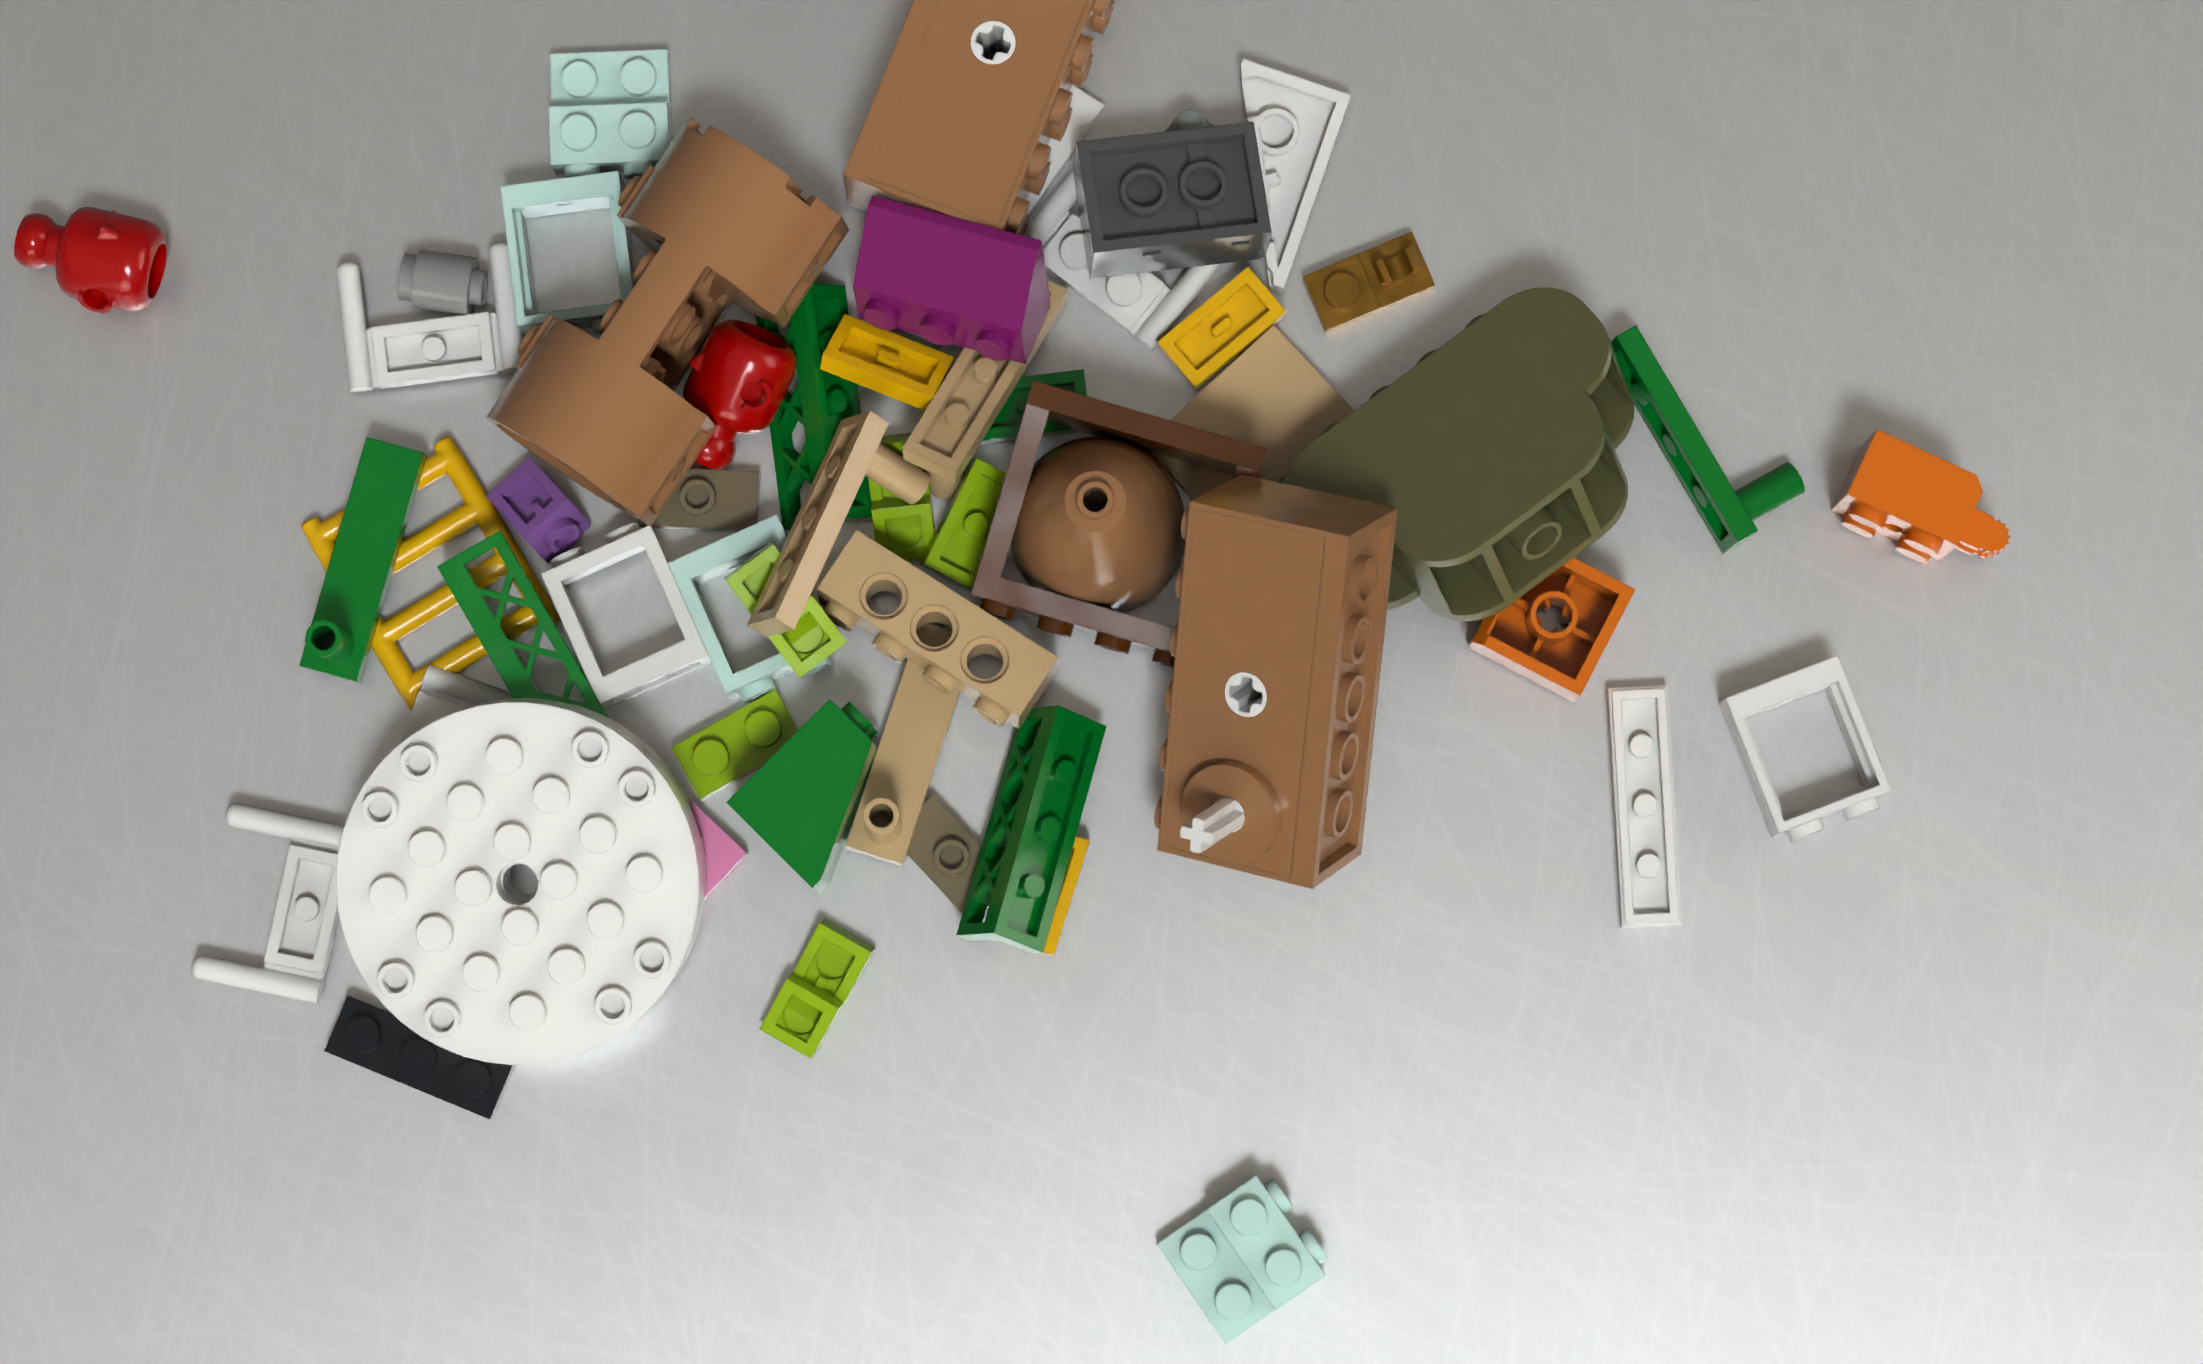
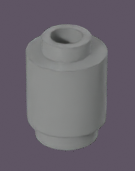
(442, 282)

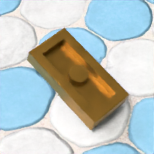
(1368, 282)

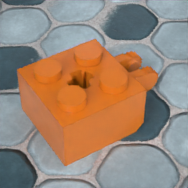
(1916, 502)
(1557, 660)

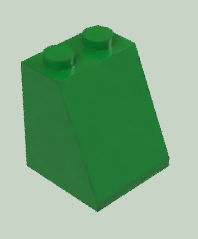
(811, 791)

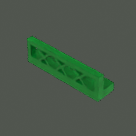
(817, 402)
(493, 635)
(1034, 829)

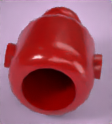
(97, 256)
(738, 384)

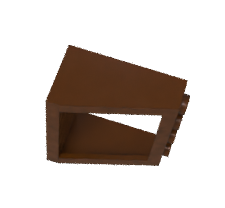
(1099, 418)

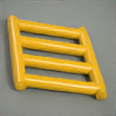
(476, 510)

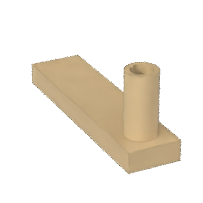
(967, 408)
(850, 457)
(904, 762)

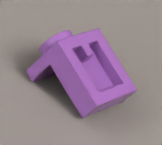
(539, 510)

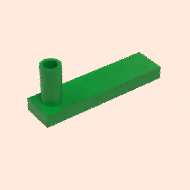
(1724, 511)
(363, 560)

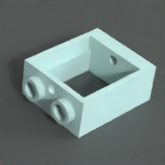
(557, 198)
(714, 561)

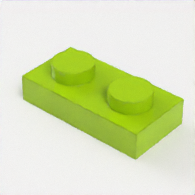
(965, 525)
(735, 745)

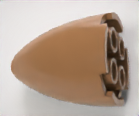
(1104, 556)

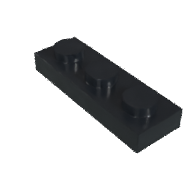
(390, 1048)

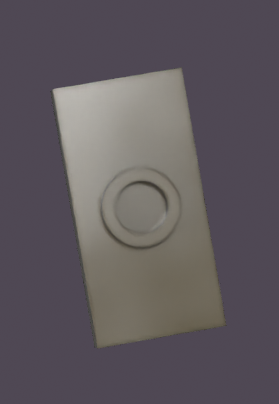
(712, 502)
(945, 851)

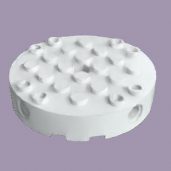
(433, 896)

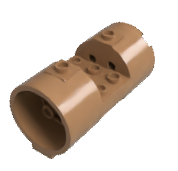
(719, 235)

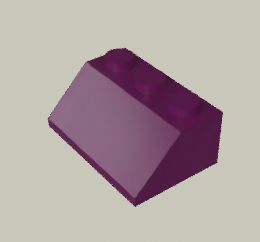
(951, 280)

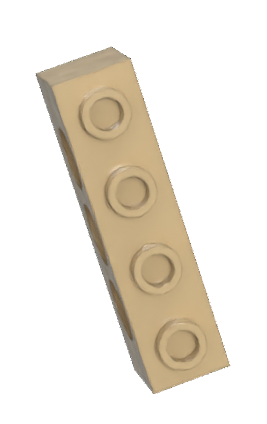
(870, 568)

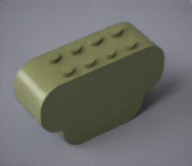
(1488, 454)

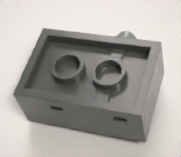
(1172, 198)

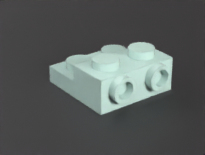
(609, 111)
(1244, 1257)

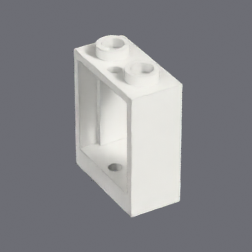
(648, 671)
(1788, 688)

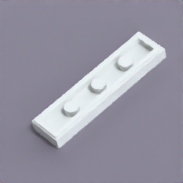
(1644, 806)

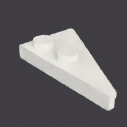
(1295, 139)

